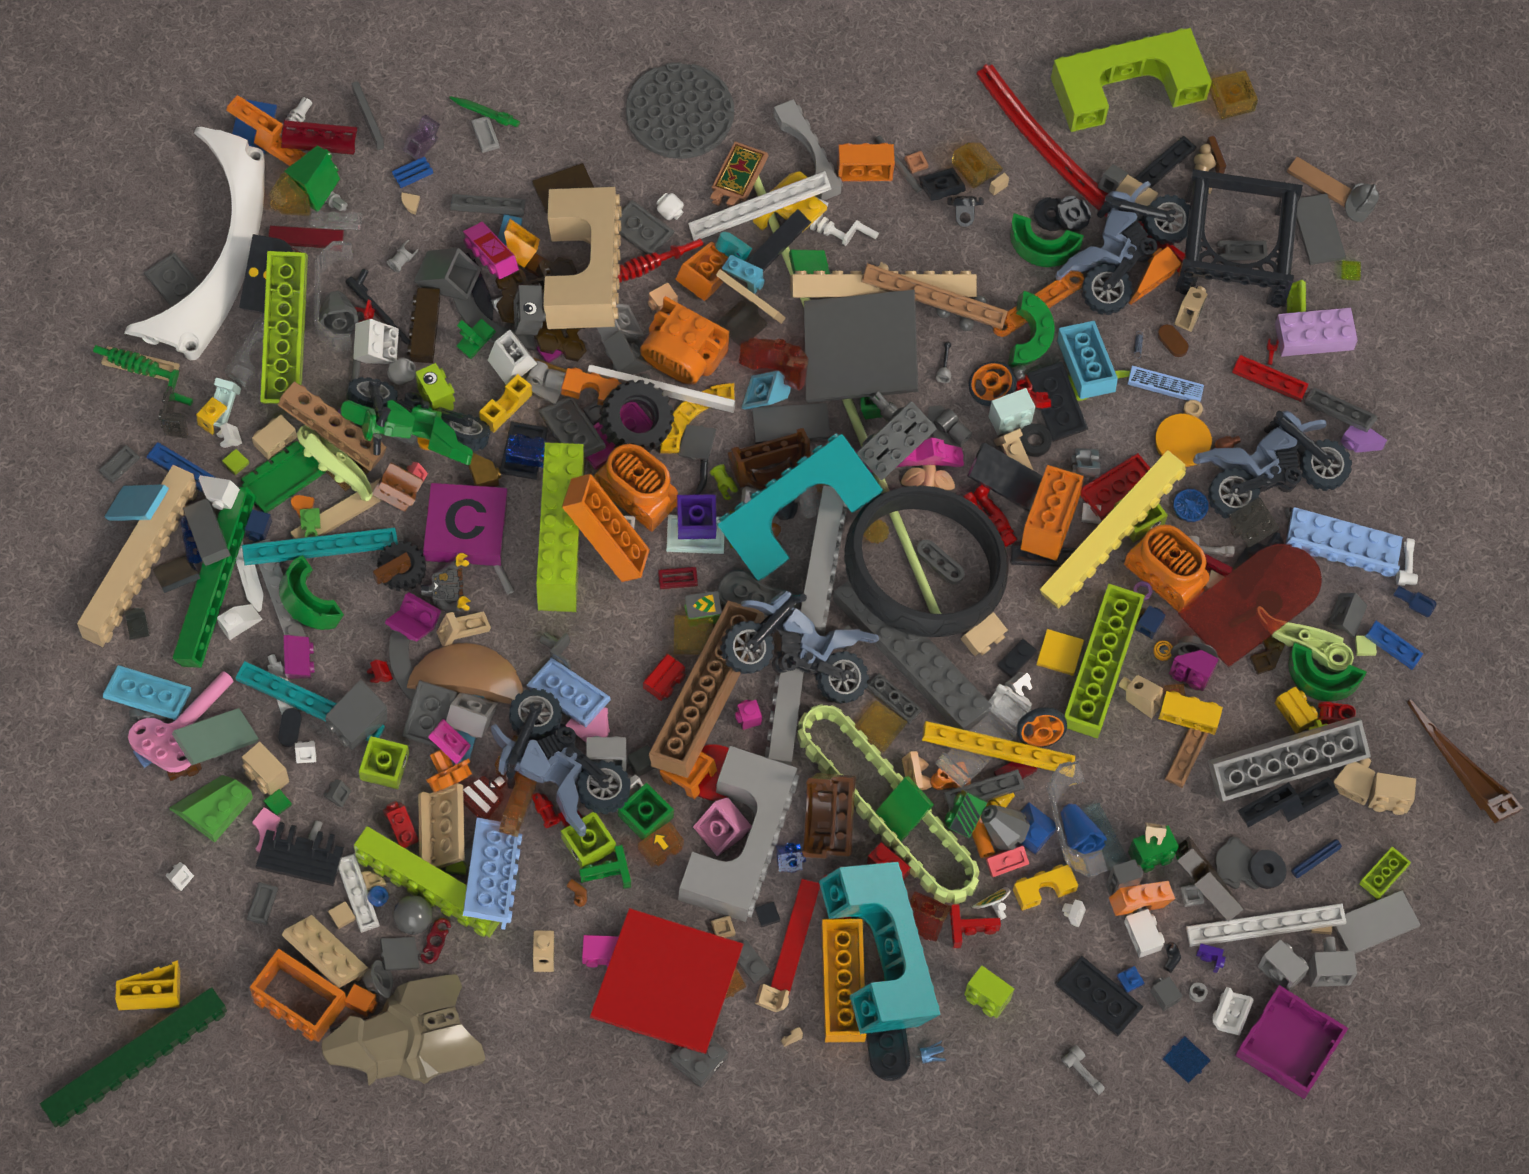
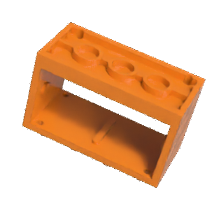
(1052, 512)
(310, 979)

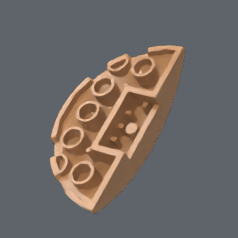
(469, 670)

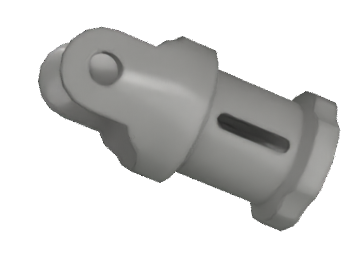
(400, 258)

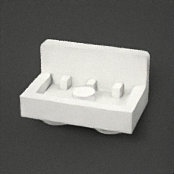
(1232, 1012)

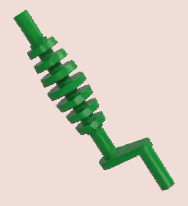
(139, 364)

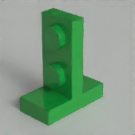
(474, 337)
(608, 869)

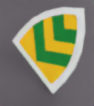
(995, 900)

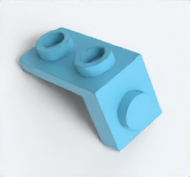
(745, 272)

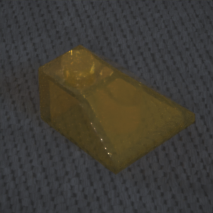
(289, 197)

